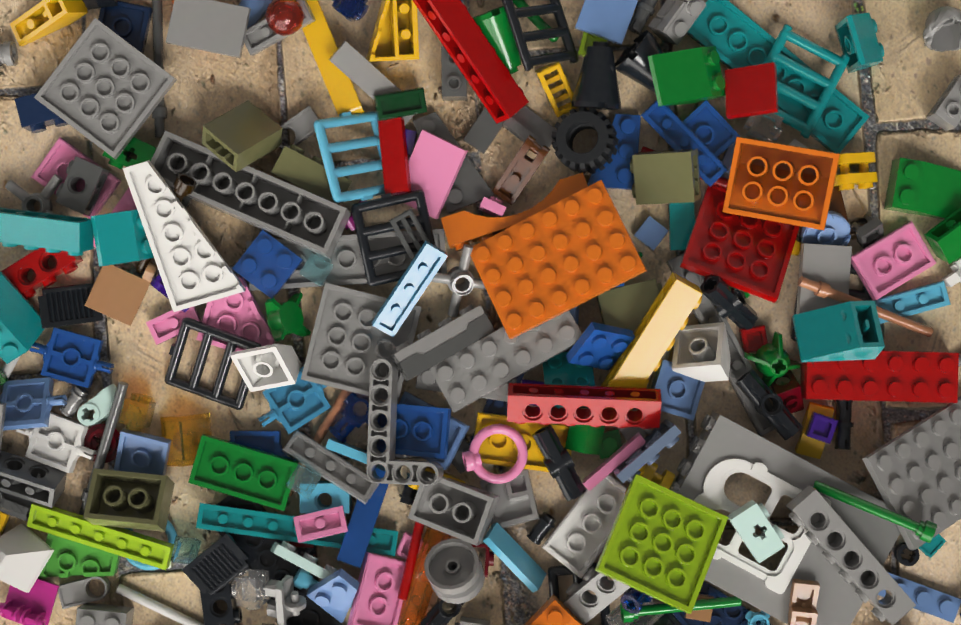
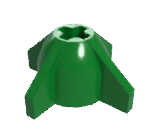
(285, 317)
(772, 360)

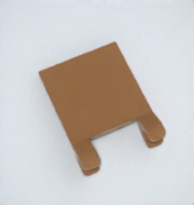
(120, 292)

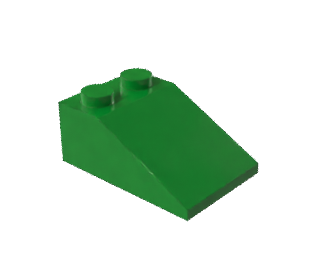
(687, 76)
(923, 188)

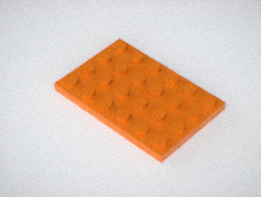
(556, 259)

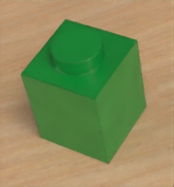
(585, 439)

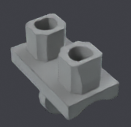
(286, 602)

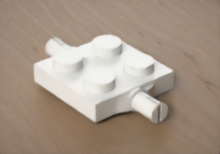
(58, 443)

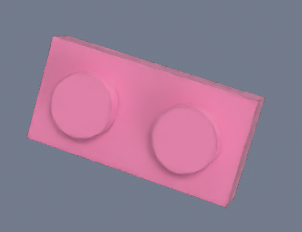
(168, 325)
(320, 524)

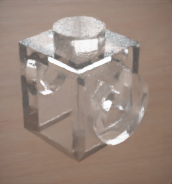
(764, 127)
(249, 588)

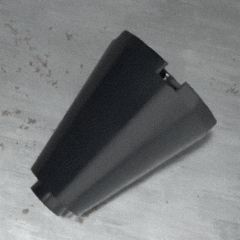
(634, 60)
(597, 80)

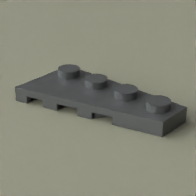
(468, 185)

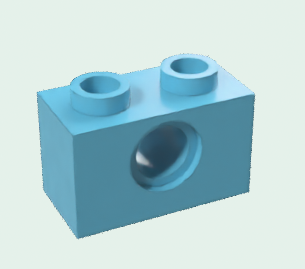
(339, 498)

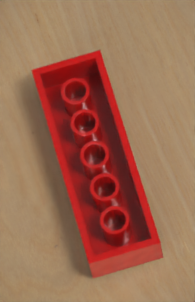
(889, 377)

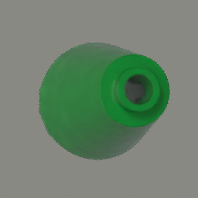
(499, 35)

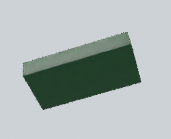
(400, 103)

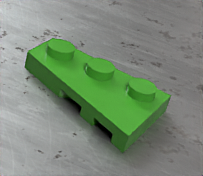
(77, 559)

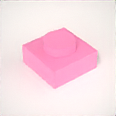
(493, 206)

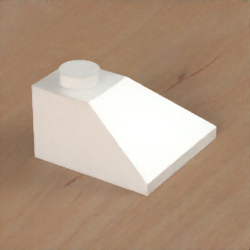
(702, 352)
(267, 366)
(22, 557)

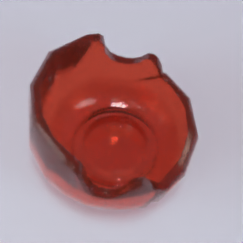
(284, 16)

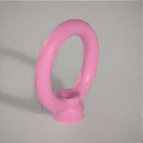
(472, 458)

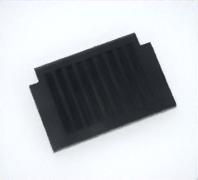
(66, 306)
(217, 565)

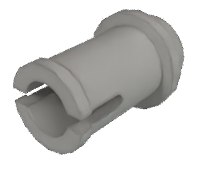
(74, 401)

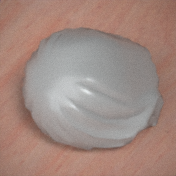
(943, 29)

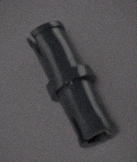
(844, 424)

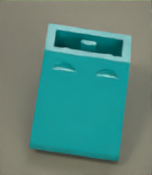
(839, 332)

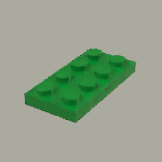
(242, 472)

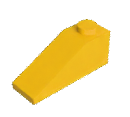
(46, 18)

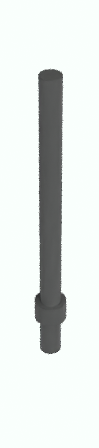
(160, 111)
(107, 437)

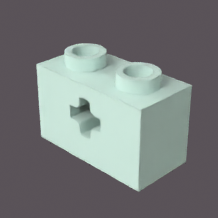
(759, 545)

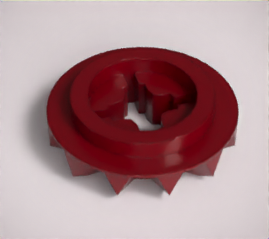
(92, 442)

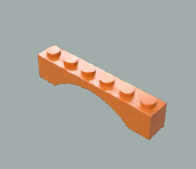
(468, 228)

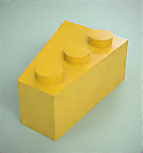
(395, 32)

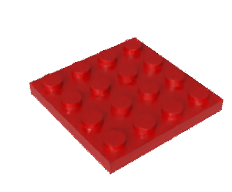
(738, 248)

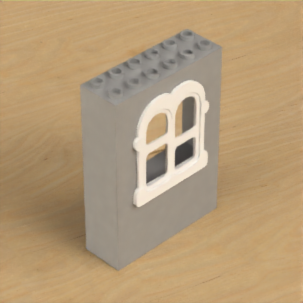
(731, 449)

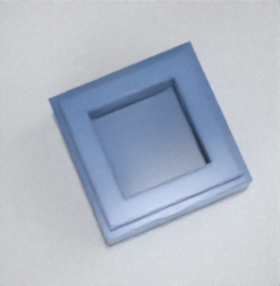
(651, 233)

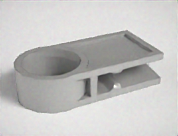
(302, 125)
(78, 591)

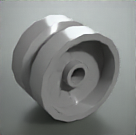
(454, 571)

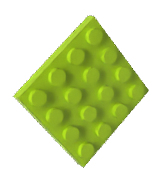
(662, 544)

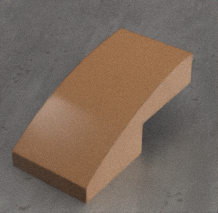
(803, 602)

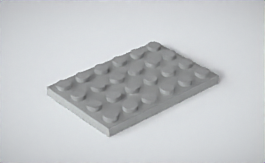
(922, 472)

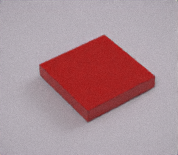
(751, 90)

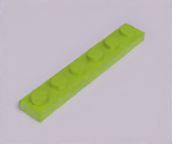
(106, 538)

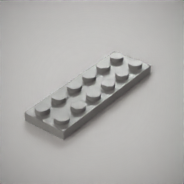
(500, 360)

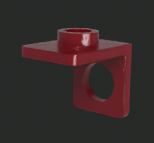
(790, 393)
(489, 557)

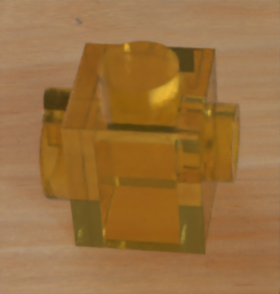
(137, 412)

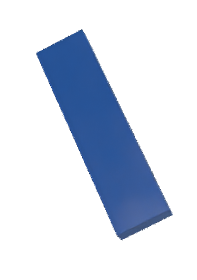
(681, 137)
(361, 526)

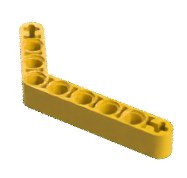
(323, 47)

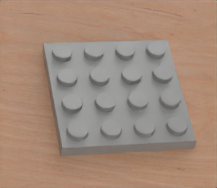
(105, 88)
(348, 344)

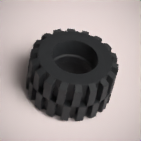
(571, 127)

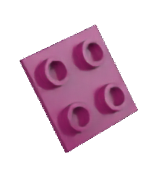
(30, 607)

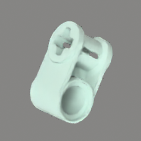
(101, 404)

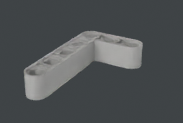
(388, 433)

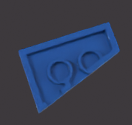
(618, 173)

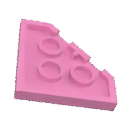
(239, 316)

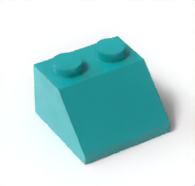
(859, 41)
(120, 238)

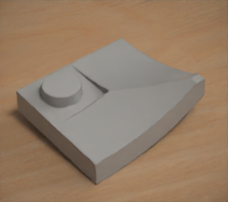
(516, 501)

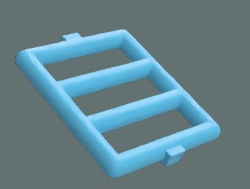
(327, 148)

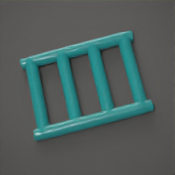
(828, 83)

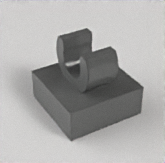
(868, 232)

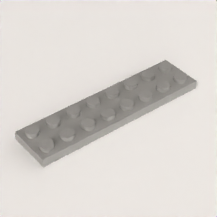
(348, 261)

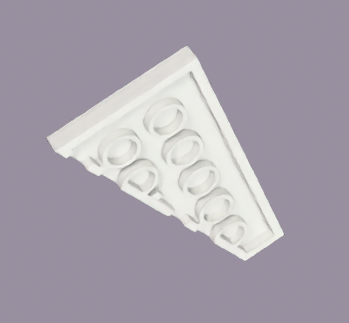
(184, 255)

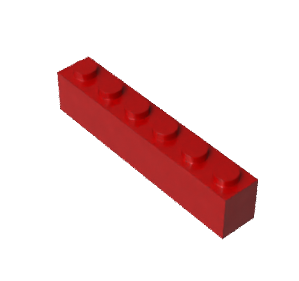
(474, 56)

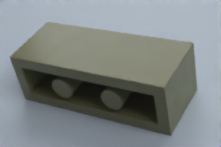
(306, 173)

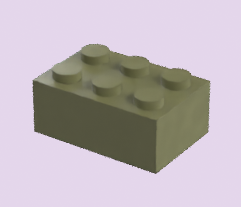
(129, 500)

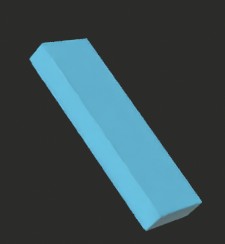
(915, 300)
(349, 451)
(514, 557)

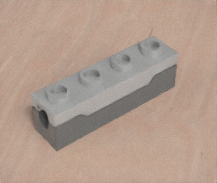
(443, 342)

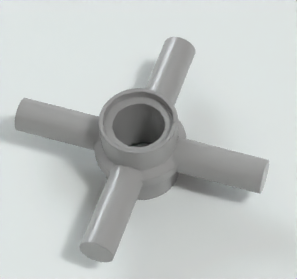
(29, 200)
(453, 275)

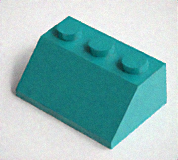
(18, 322)

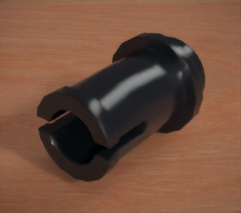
(408, 494)
(541, 528)

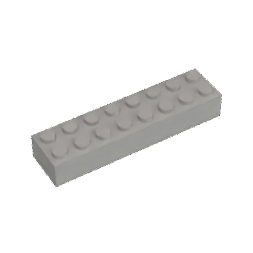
(253, 196)

